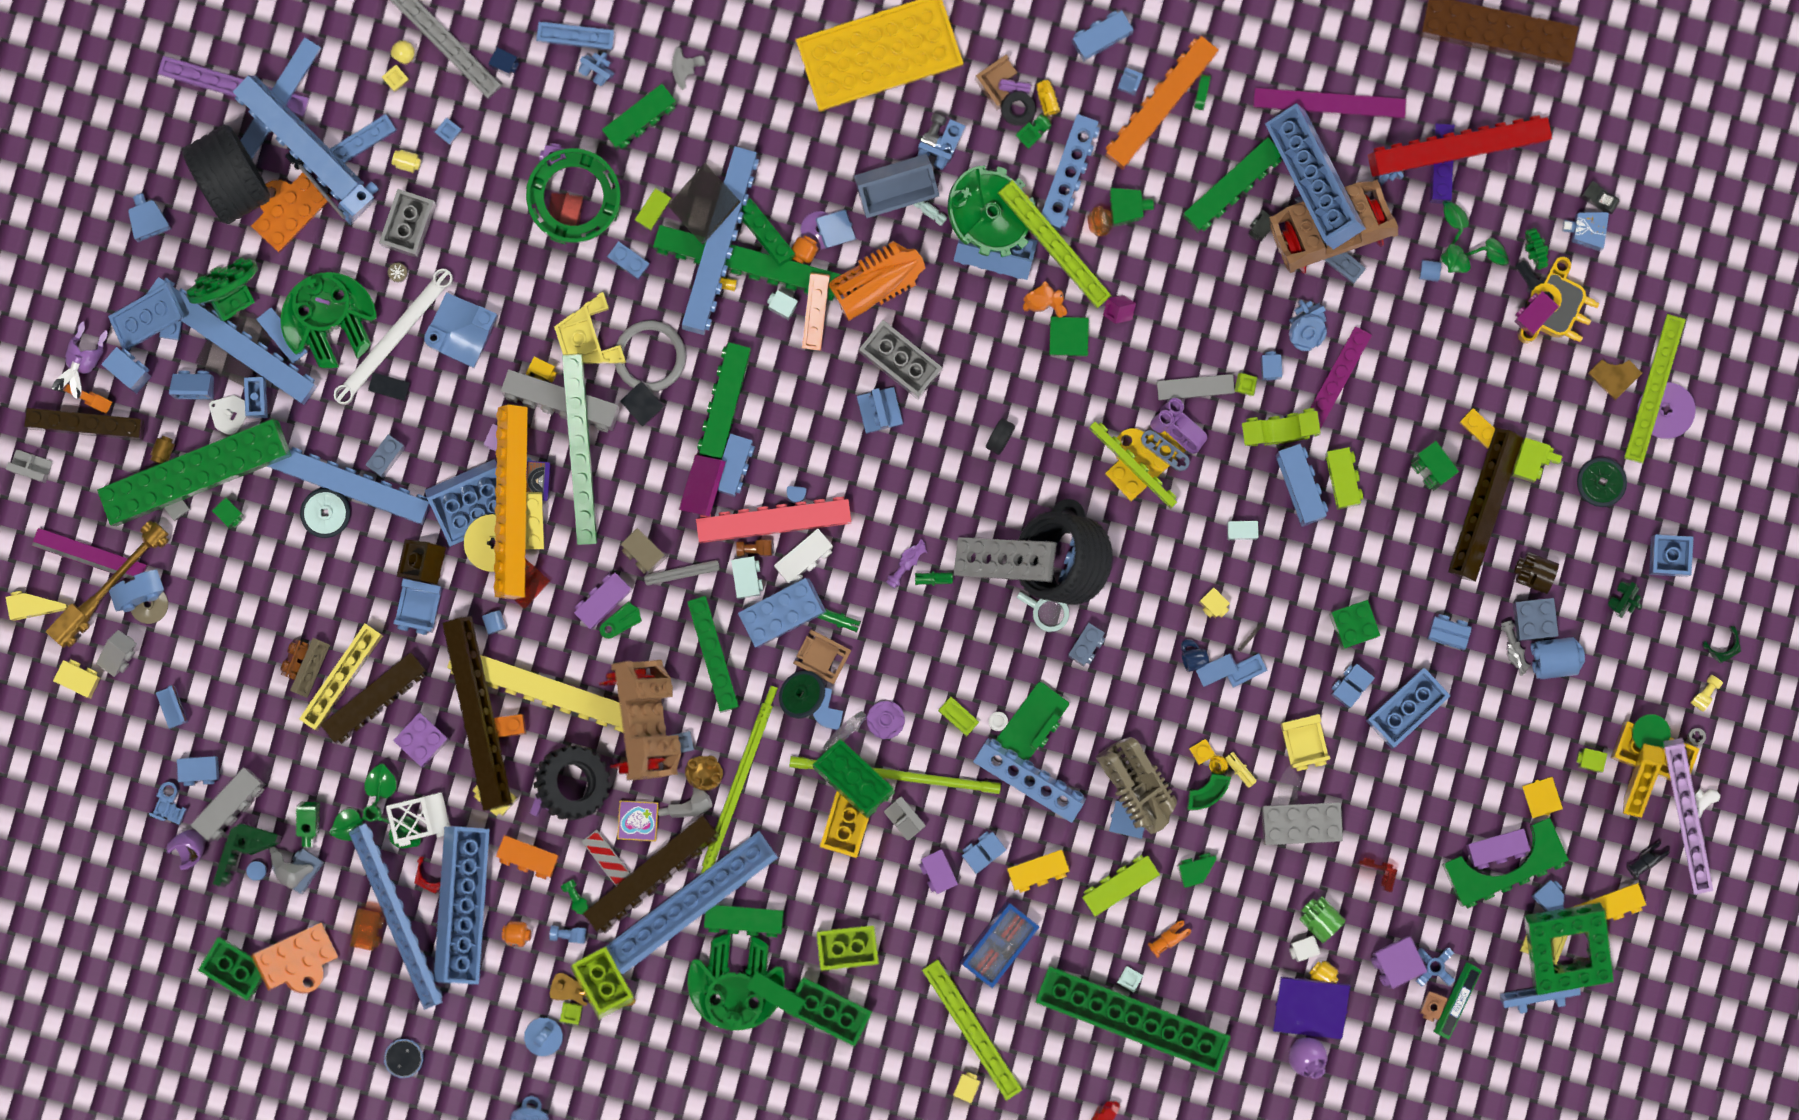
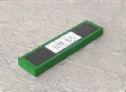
(1457, 1001)

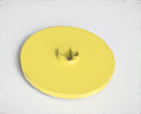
(476, 544)

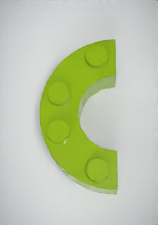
(1284, 430)

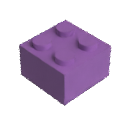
(421, 740)

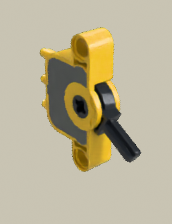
(1564, 293)

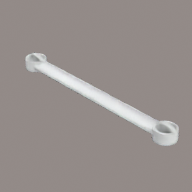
(393, 336)

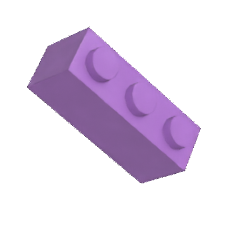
(602, 600)
(1498, 848)

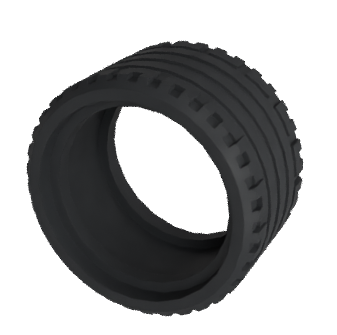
(226, 174)
(1091, 557)

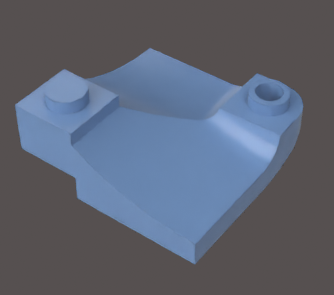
(460, 330)

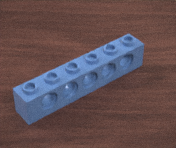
(1081, 125)
(1032, 789)

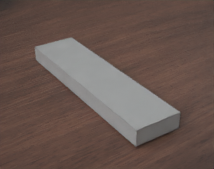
(1195, 387)

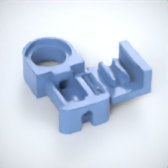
(166, 809)

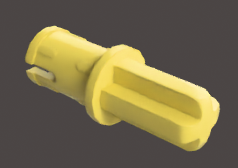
(1240, 770)

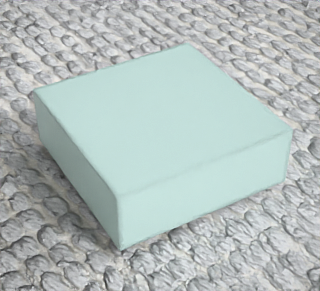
(1130, 979)

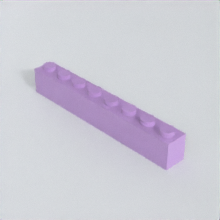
(1688, 816)

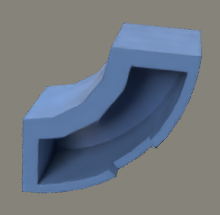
(145, 587)

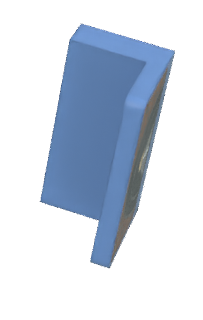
(171, 707)

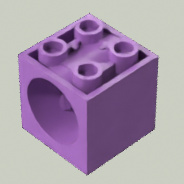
(1398, 962)

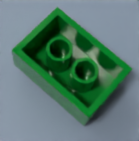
(1434, 466)
(232, 968)

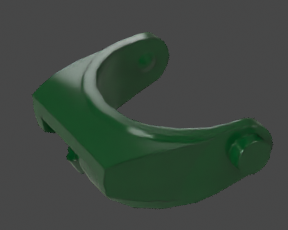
(1734, 650)

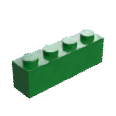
(639, 117)
(744, 919)

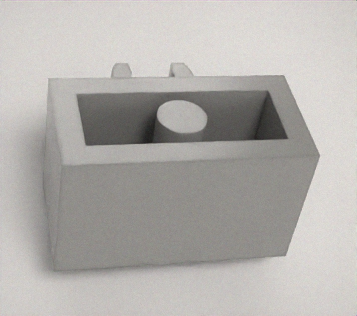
(116, 653)

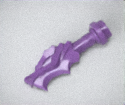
(908, 559)

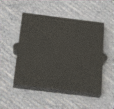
(1248, 639)

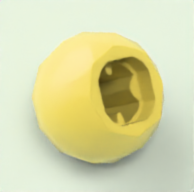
(403, 52)

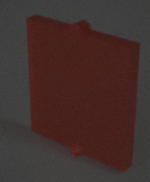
(566, 208)

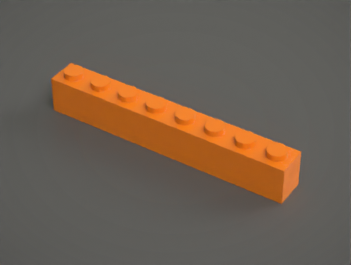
(1161, 103)

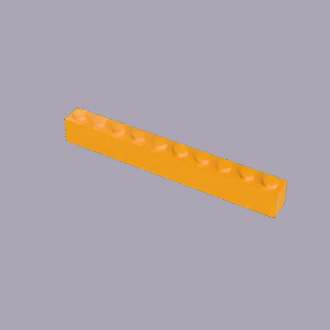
(510, 502)

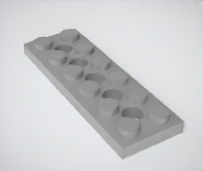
(1010, 570)

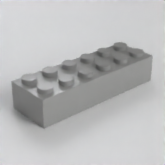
(552, 399)

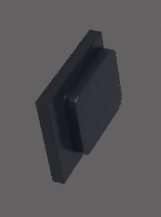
(642, 403)

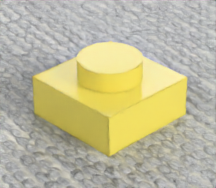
(395, 78)

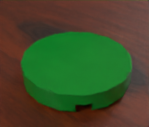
(1650, 731)

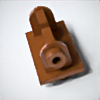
(290, 665)

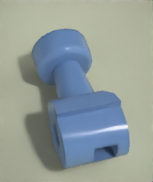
(576, 935)

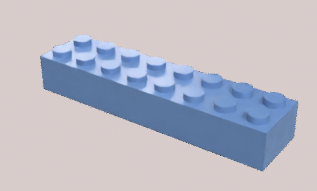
(297, 136)
(1315, 176)
(461, 905)

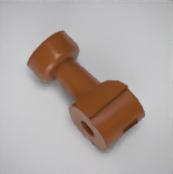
(761, 547)

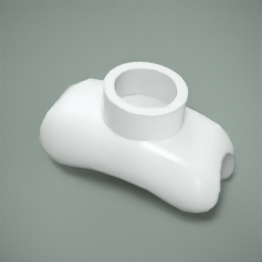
(1704, 799)

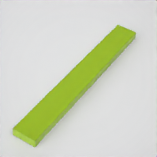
(1054, 244)
(1655, 389)
(972, 1030)

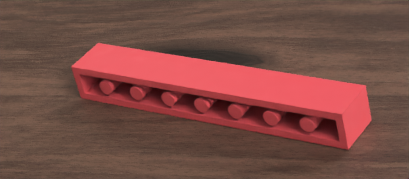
(773, 521)

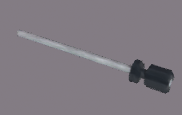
(299, 165)

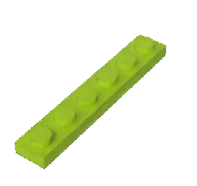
(1139, 470)

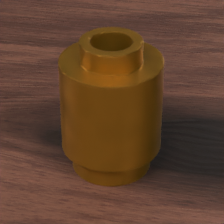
(162, 450)

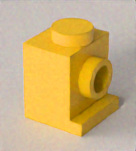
(541, 370)

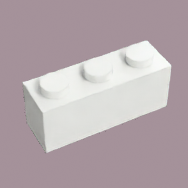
(804, 557)

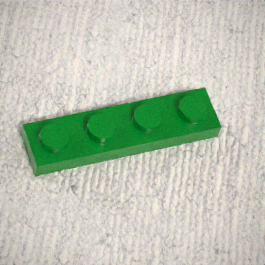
(766, 233)

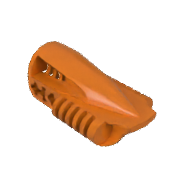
(880, 278)

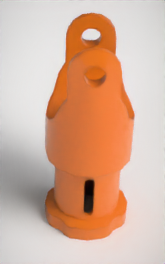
(1168, 939)

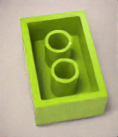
(847, 948)
(602, 983)

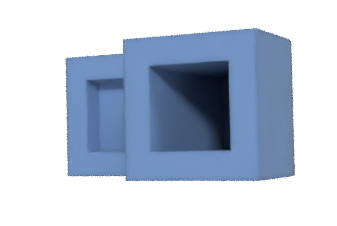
(826, 716)

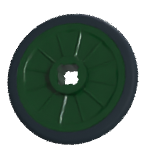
(1596, 493)
(811, 699)

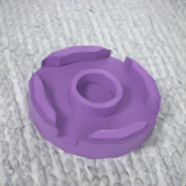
(885, 720)

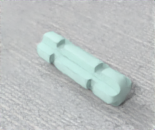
(932, 212)

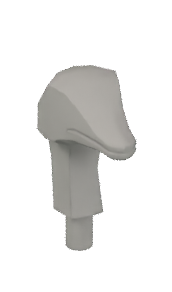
(698, 804)
(287, 873)

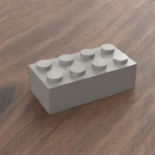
(900, 359)
(228, 804)
(1302, 823)

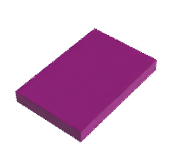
(702, 485)

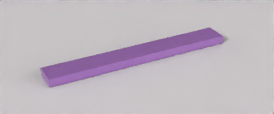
(216, 81)

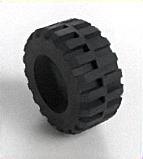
(596, 779)

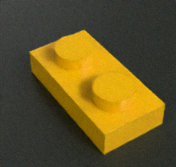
(1478, 427)

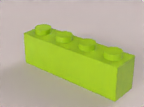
(1121, 885)

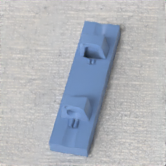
(1527, 996)

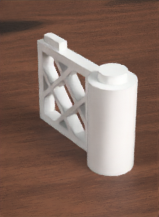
(434, 814)

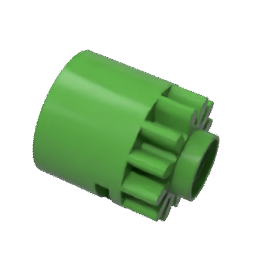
(1321, 918)

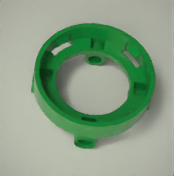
(575, 158)

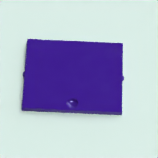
(1311, 1007)

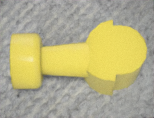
(1703, 699)

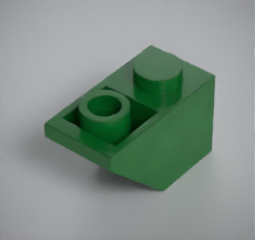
(1195, 871)

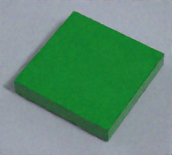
(1069, 336)

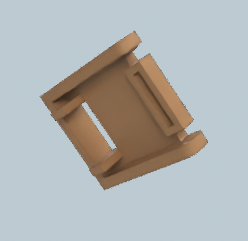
(819, 655)

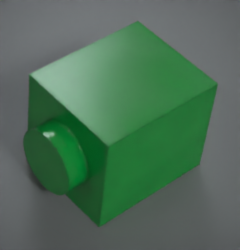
(228, 513)

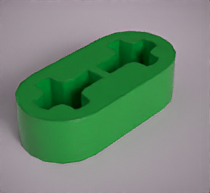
(1202, 92)

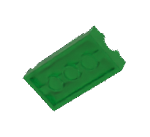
(853, 778)

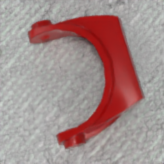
(420, 881)

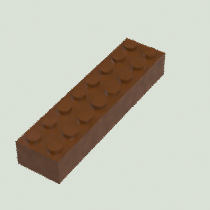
(1499, 31)

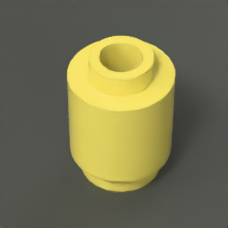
(406, 161)

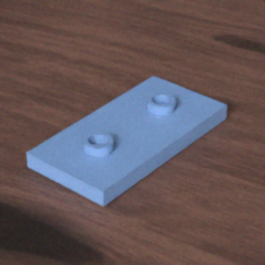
(146, 316)

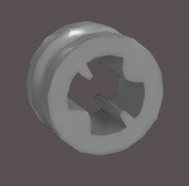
(1700, 732)

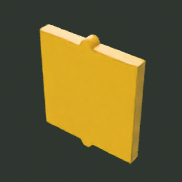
(1542, 797)

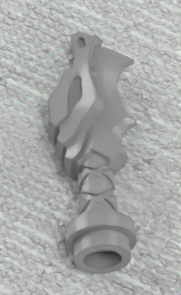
(1515, 652)

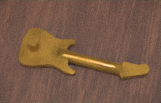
(566, 988)

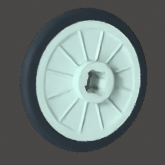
(312, 513)

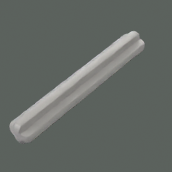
(682, 572)

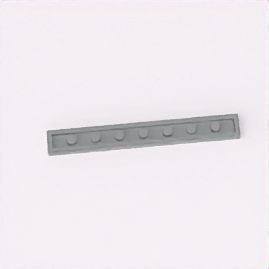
(449, 46)

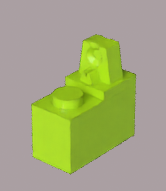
(1531, 457)

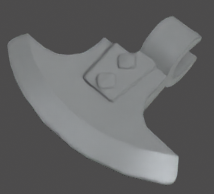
(684, 67)

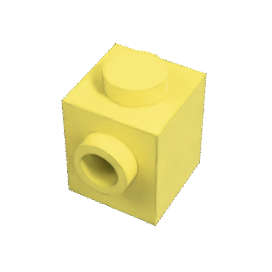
(1214, 604)

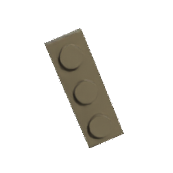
(310, 667)

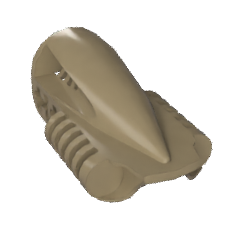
(1138, 787)

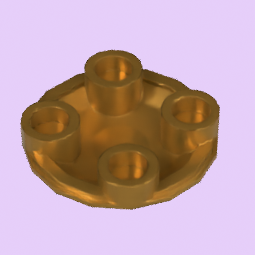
(704, 772)

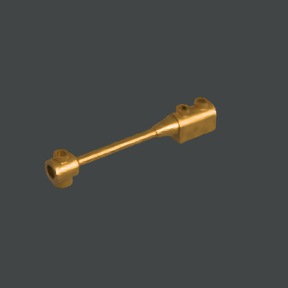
(77, 618)

